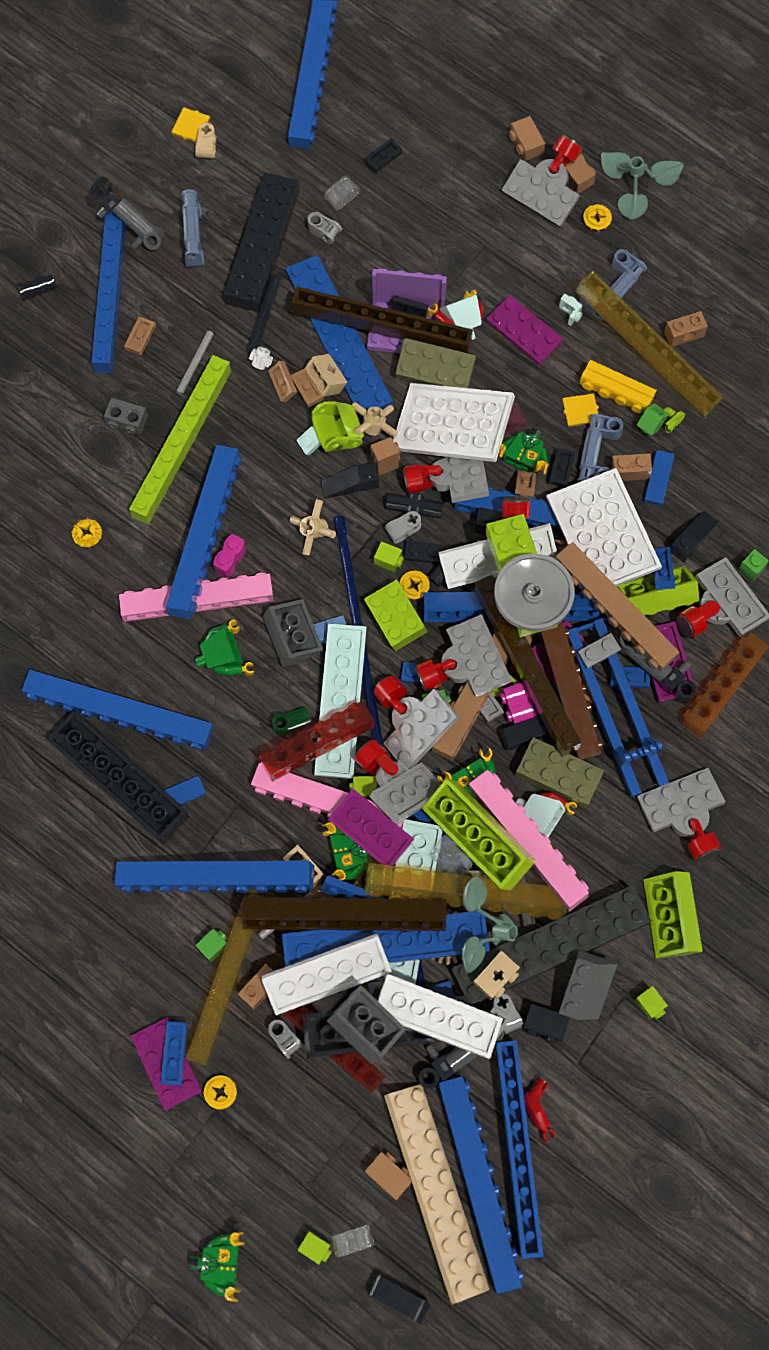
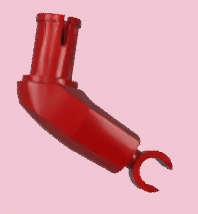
(536, 1111)

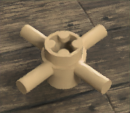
(374, 420)
(313, 527)

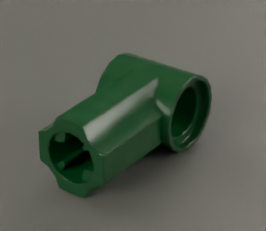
(293, 721)

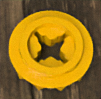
(602, 212)
(87, 540)
(416, 577)
(219, 1082)

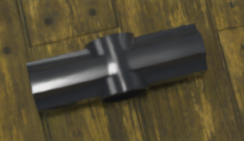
(415, 503)

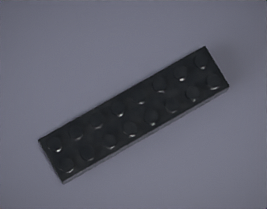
(262, 242)
(118, 777)
(325, 1040)

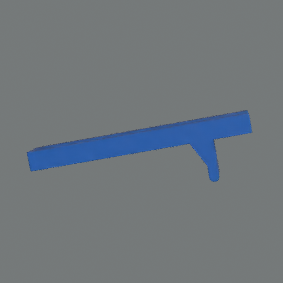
(649, 745)

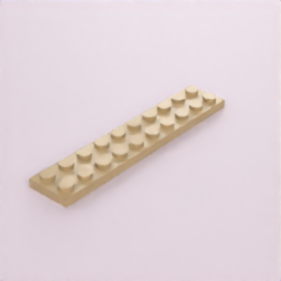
(436, 1194)

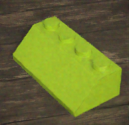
(650, 601)
(672, 915)

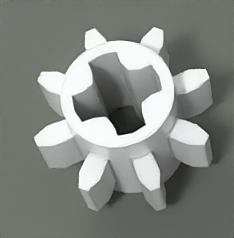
(261, 358)

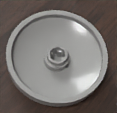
(534, 592)

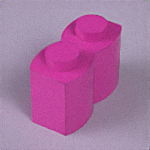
(232, 553)
(518, 703)

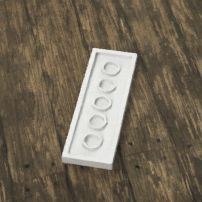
(476, 561)
(326, 974)
(440, 1016)

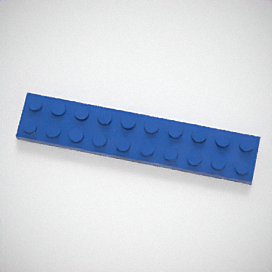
(342, 341)
(397, 945)

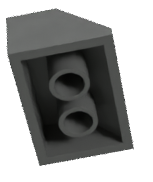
(292, 632)
(587, 987)
(366, 1025)

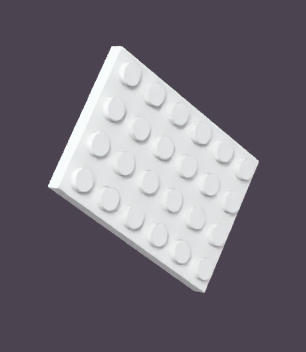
(453, 421)
(605, 527)

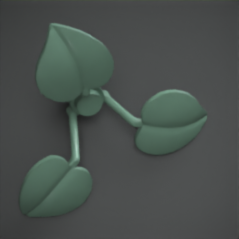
(617, 163)
(503, 929)

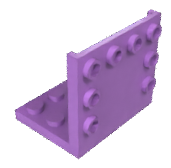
(412, 286)

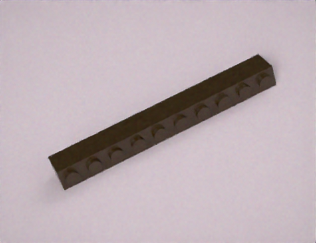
(380, 320)
(529, 672)
(344, 914)

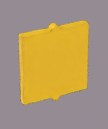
(189, 123)
(579, 409)

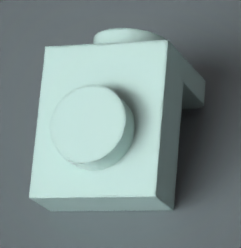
(572, 307)
(309, 441)

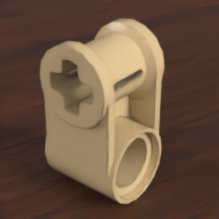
(206, 141)

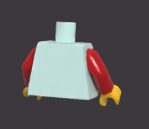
(462, 313)
(546, 810)

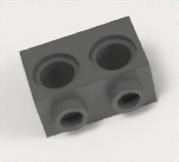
(127, 413)

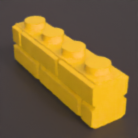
(617, 387)

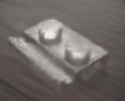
(451, 856)

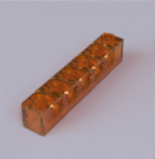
(755, 648)

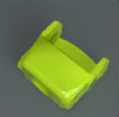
(336, 426)

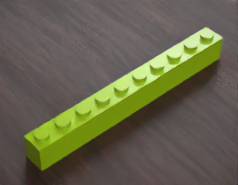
(180, 440)

